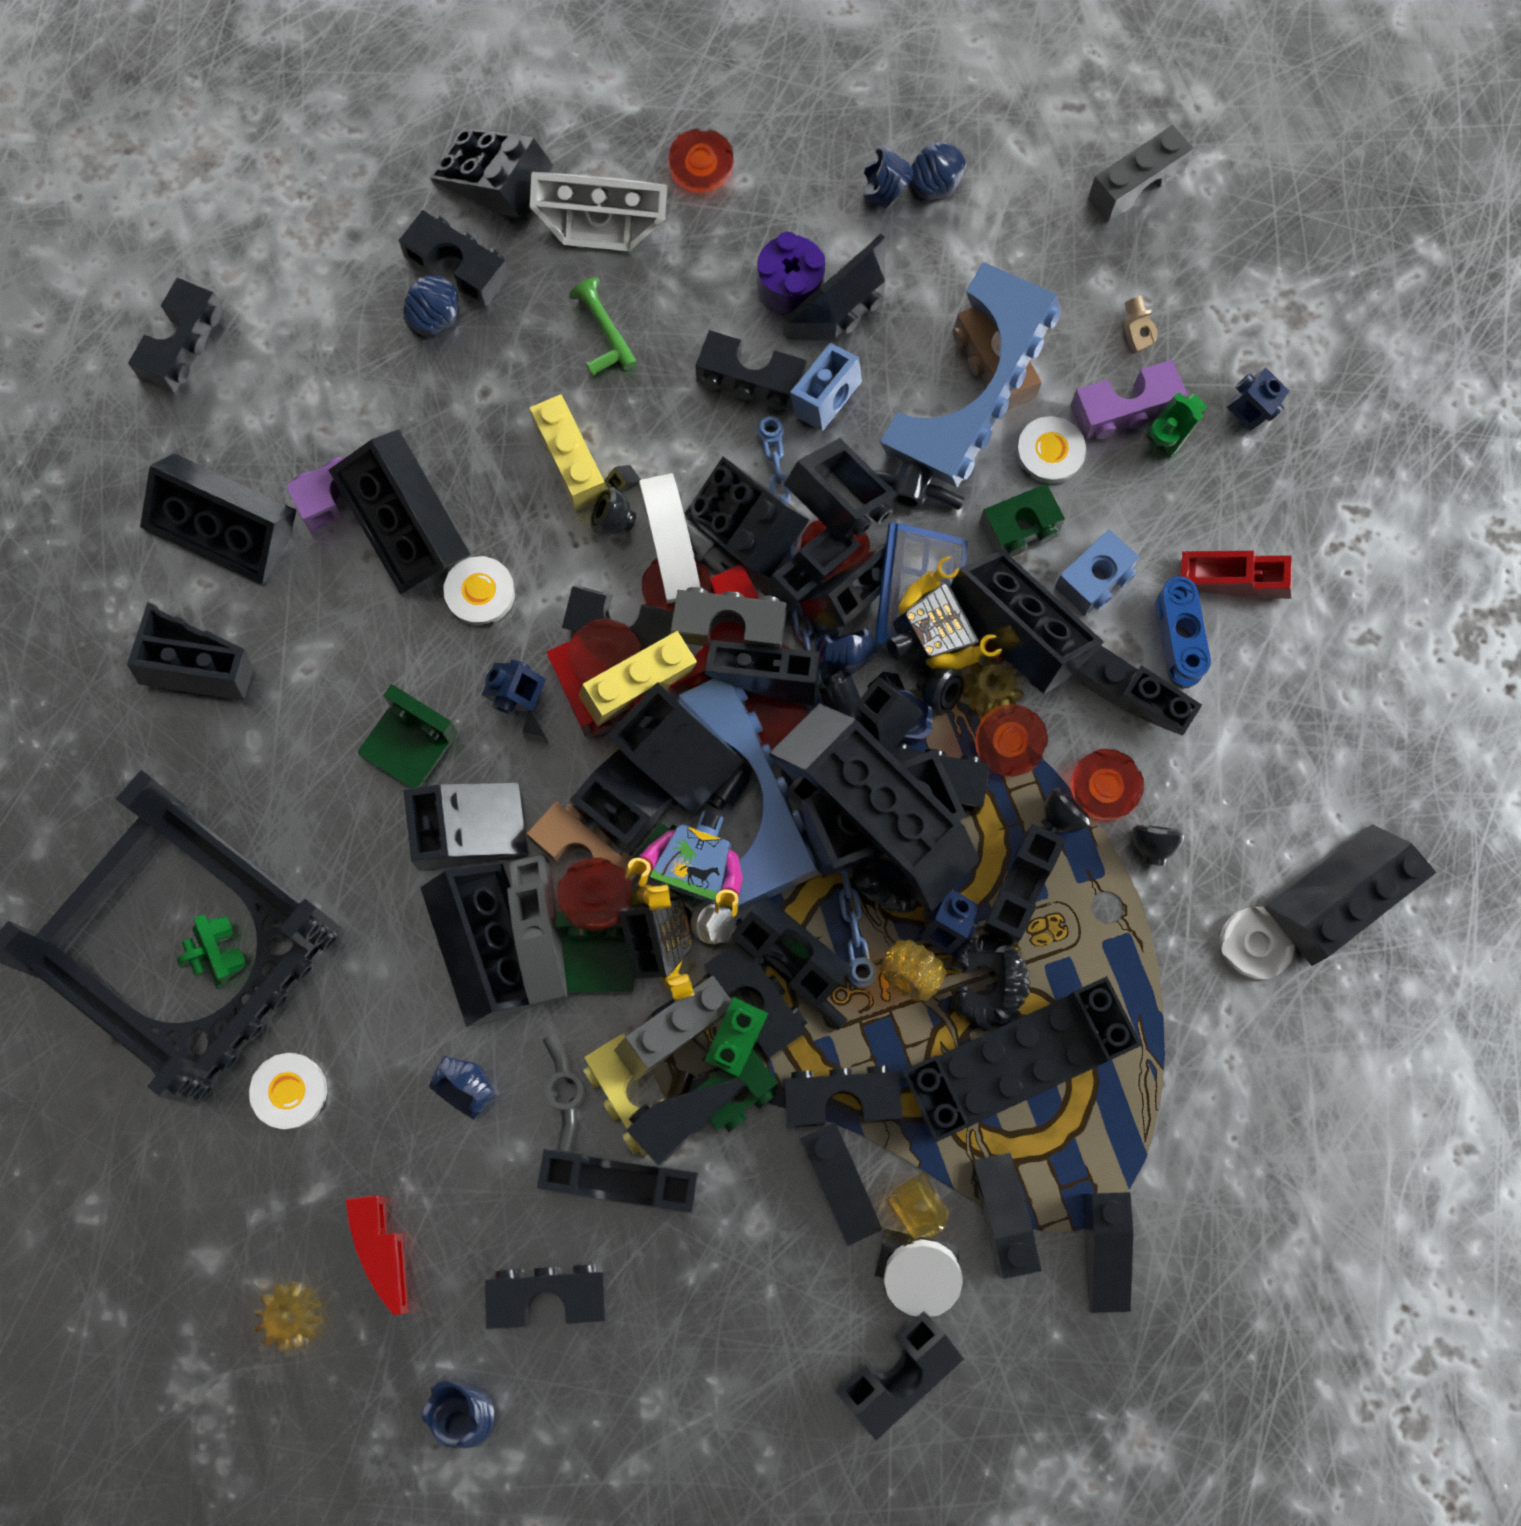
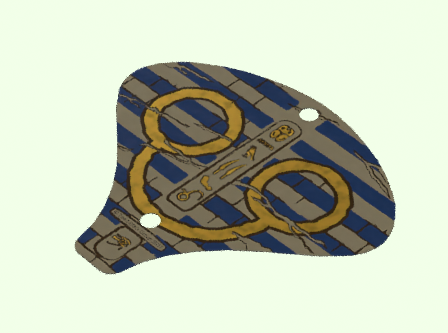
(1062, 1141)

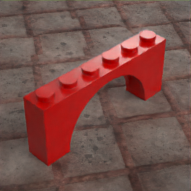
(732, 580)

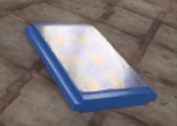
(907, 557)

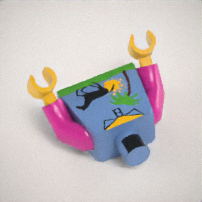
(693, 863)

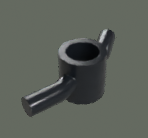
(914, 485)

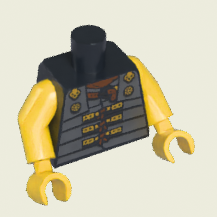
(935, 627)
(659, 938)

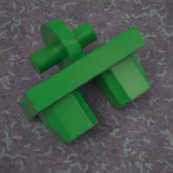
(1177, 422)
(207, 935)
(736, 1037)

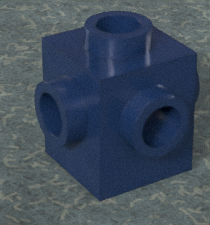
(1258, 398)
(513, 687)
(950, 922)

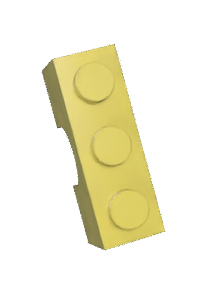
(569, 451)
(629, 680)
(612, 1075)

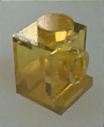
(917, 1221)

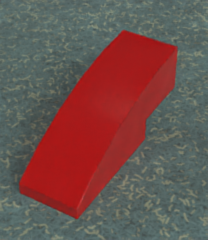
(1239, 573)
(379, 1252)

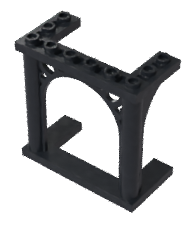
(177, 1072)

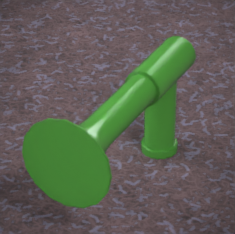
(620, 352)

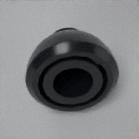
(612, 513)
(941, 688)
(1063, 813)
(1157, 842)

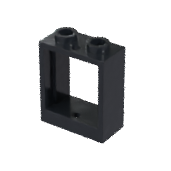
(827, 504)

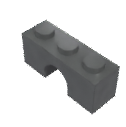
(1155, 161)
(700, 612)
(673, 1028)

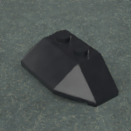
(843, 298)

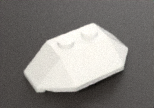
(597, 209)

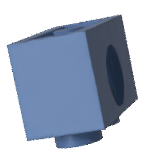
(826, 386)
(1107, 555)

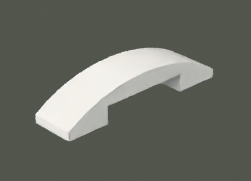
(669, 534)

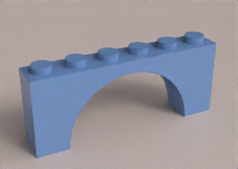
(952, 441)
(780, 851)

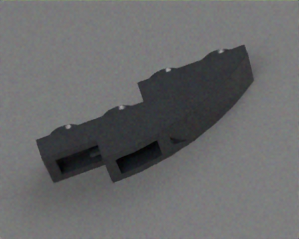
(1138, 691)

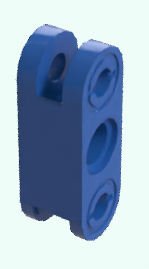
(1180, 607)

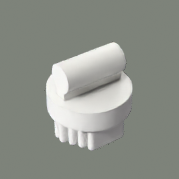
(712, 927)

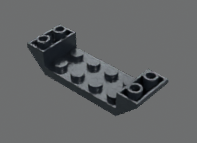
(880, 801)
(1021, 1059)

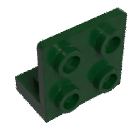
(408, 739)
(595, 959)

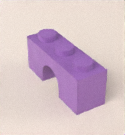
(1103, 412)
(316, 496)

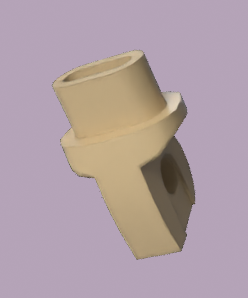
(1138, 319)

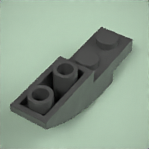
(536, 931)

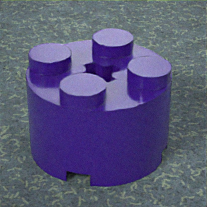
(789, 272)

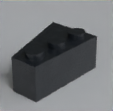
(183, 658)

